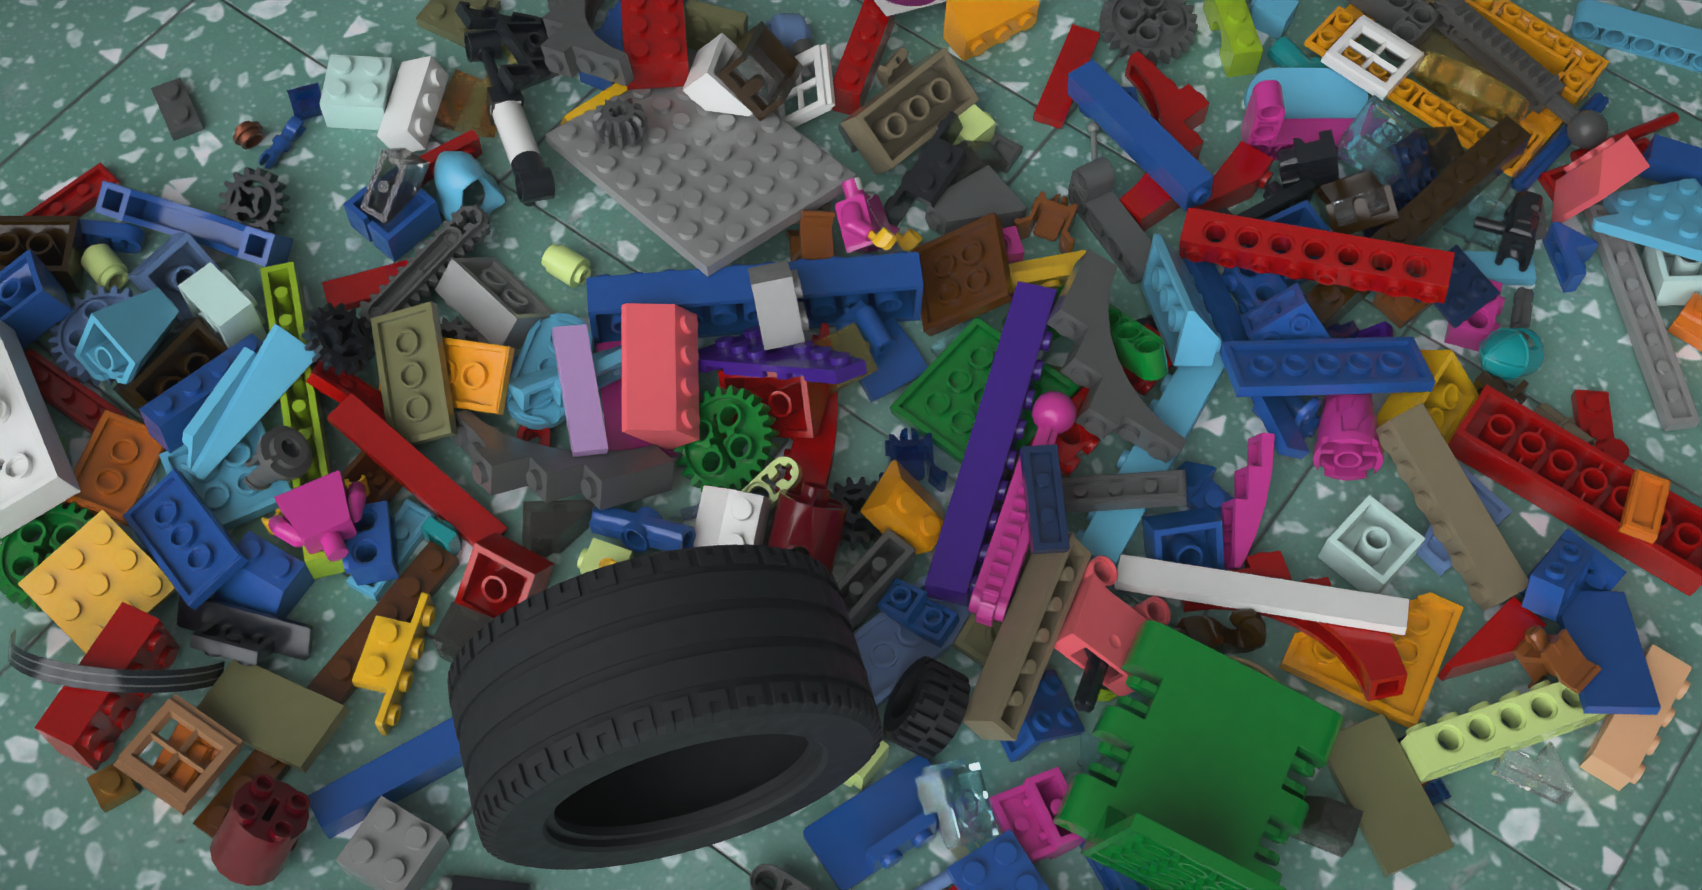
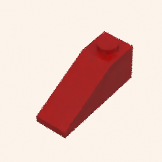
(1239, 178)
(1493, 642)

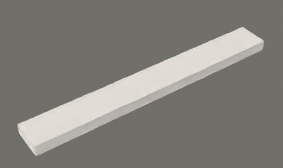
(1263, 594)

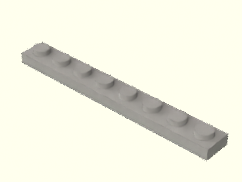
(1645, 328)

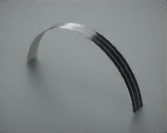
(111, 679)

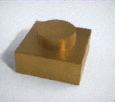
(112, 787)

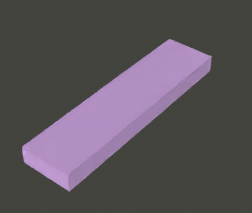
(579, 390)

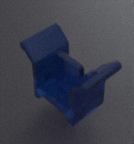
(912, 455)

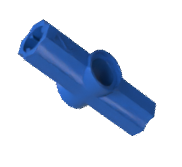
(641, 529)

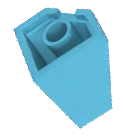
(125, 336)

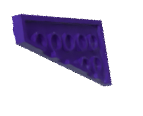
(746, 357)

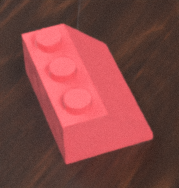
(1596, 177)

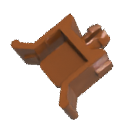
(1050, 218)
(814, 238)
(1554, 655)

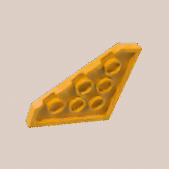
(1421, 650)

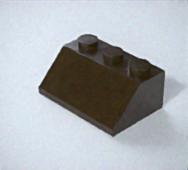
(54, 241)
(178, 356)

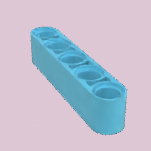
(1638, 34)

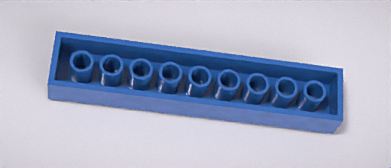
(726, 298)

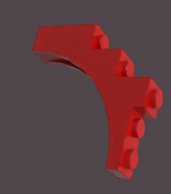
(1178, 113)
(1364, 652)

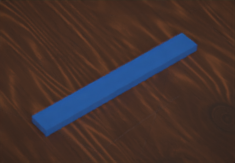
(1228, 323)

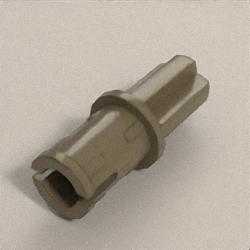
(1568, 424)

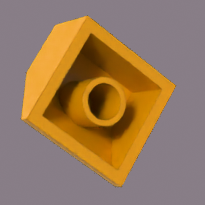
(905, 509)

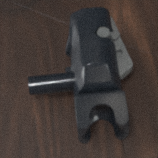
(1521, 229)

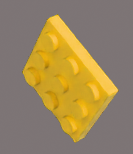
(91, 578)

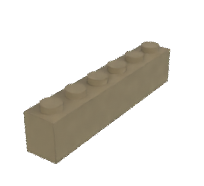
(1452, 507)
(1025, 642)

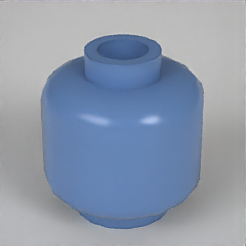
(789, 28)

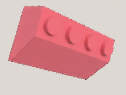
(660, 374)

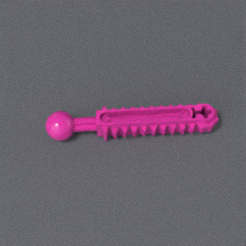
(1008, 547)

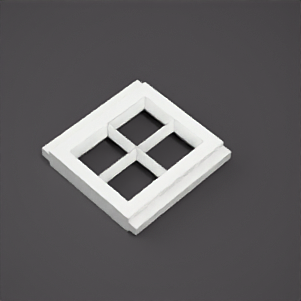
(1358, 74)
(825, 90)

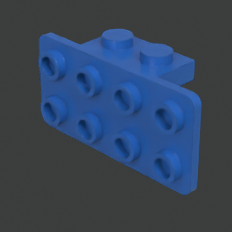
(873, 827)

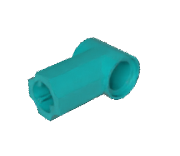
(1289, 55)

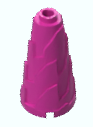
(1347, 437)

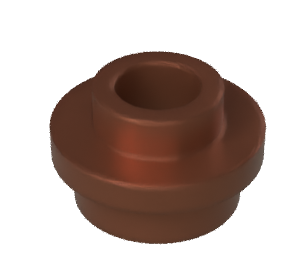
(248, 134)

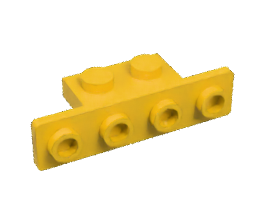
(1045, 271)
(389, 659)

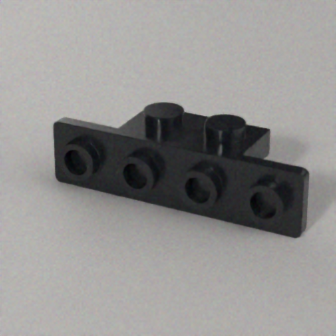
(931, 173)
(243, 632)

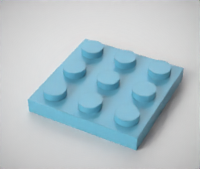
(224, 487)

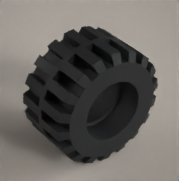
(926, 707)

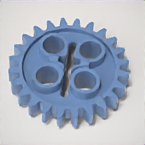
(70, 330)

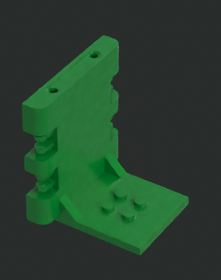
(1197, 769)

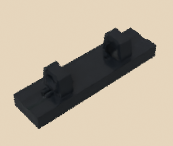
(1277, 200)

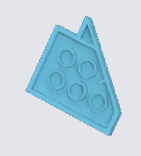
(1657, 217)

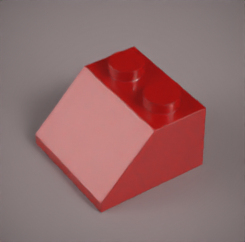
(501, 576)

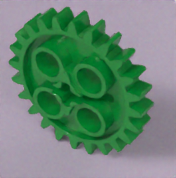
(729, 439)
(20, 553)

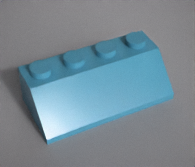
(1178, 307)

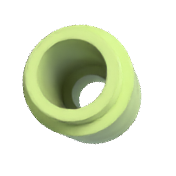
(566, 265)
(104, 266)

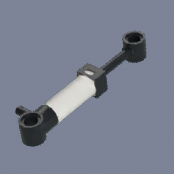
(506, 111)

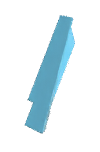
(545, 384)
(242, 399)

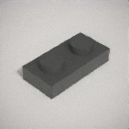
(177, 109)

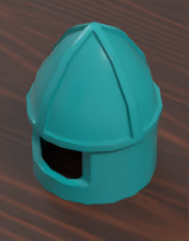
(1508, 355)

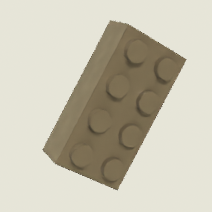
(909, 111)

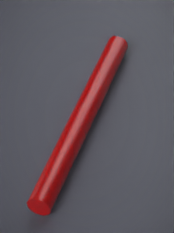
(1637, 131)

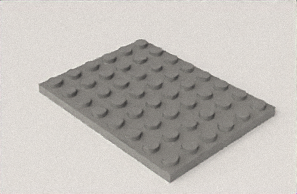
(705, 177)

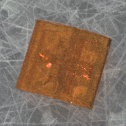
(465, 106)

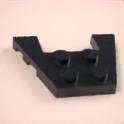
(523, 38)

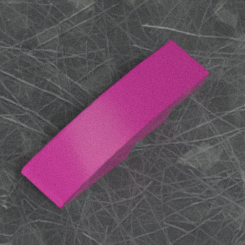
(1244, 512)

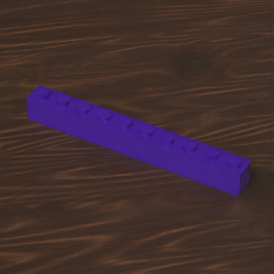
(992, 445)

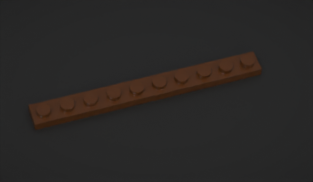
(334, 681)

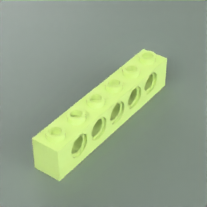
(1526, 729)

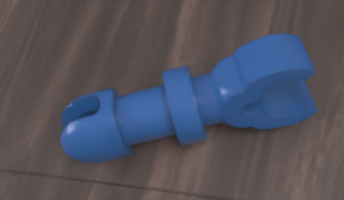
(282, 143)

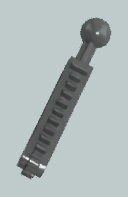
(1517, 70)
(425, 270)

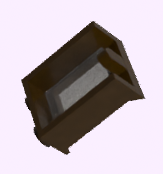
(761, 71)
(1356, 202)

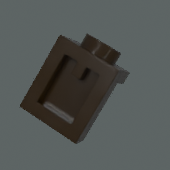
(1497, 383)

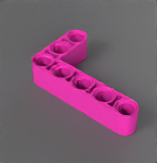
(1269, 131)

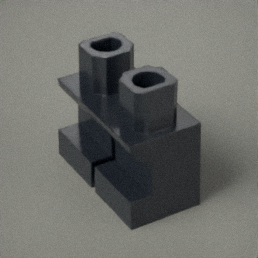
(1313, 160)

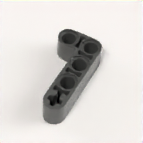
(1405, 18)
(1108, 218)

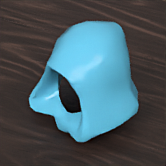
(453, 174)

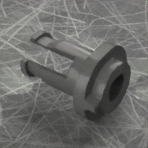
(279, 456)

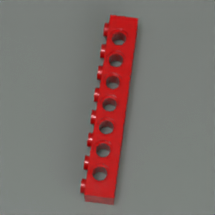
(1331, 248)

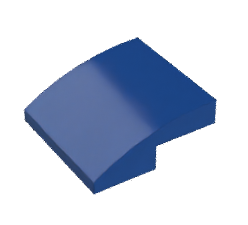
(896, 366)

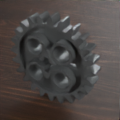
(1149, 26)

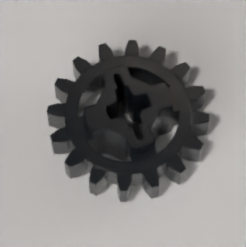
(256, 203)
(339, 339)
(856, 527)

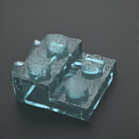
(959, 799)

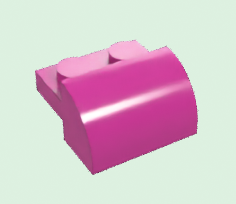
(1030, 815)

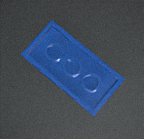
(185, 538)
(1608, 638)

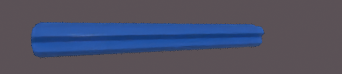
(1553, 148)

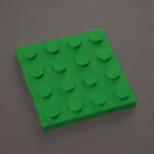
(952, 386)

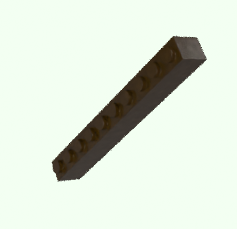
(1433, 208)

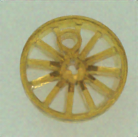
(1469, 88)

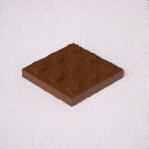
(964, 274)

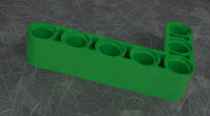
(1135, 345)

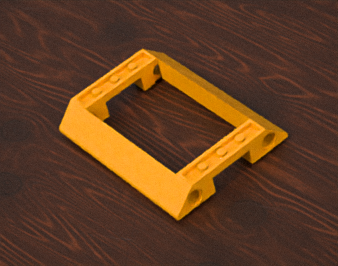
(1552, 49)

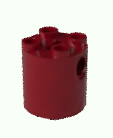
(810, 521)
(259, 831)

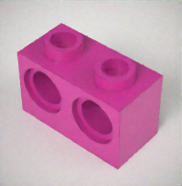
(1484, 321)

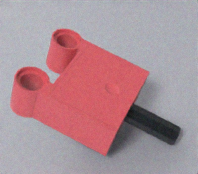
(1102, 630)

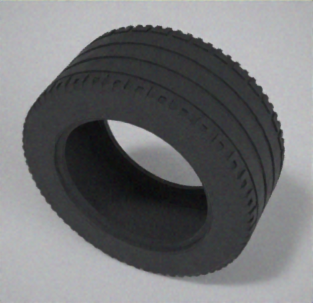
(660, 706)

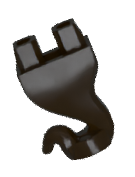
(1245, 638)

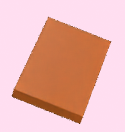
(115, 466)

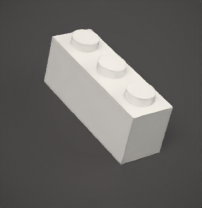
(413, 104)

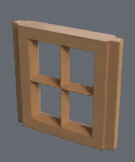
(156, 780)

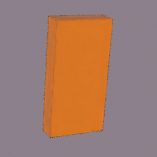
(1644, 506)

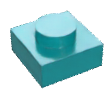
(442, 534)

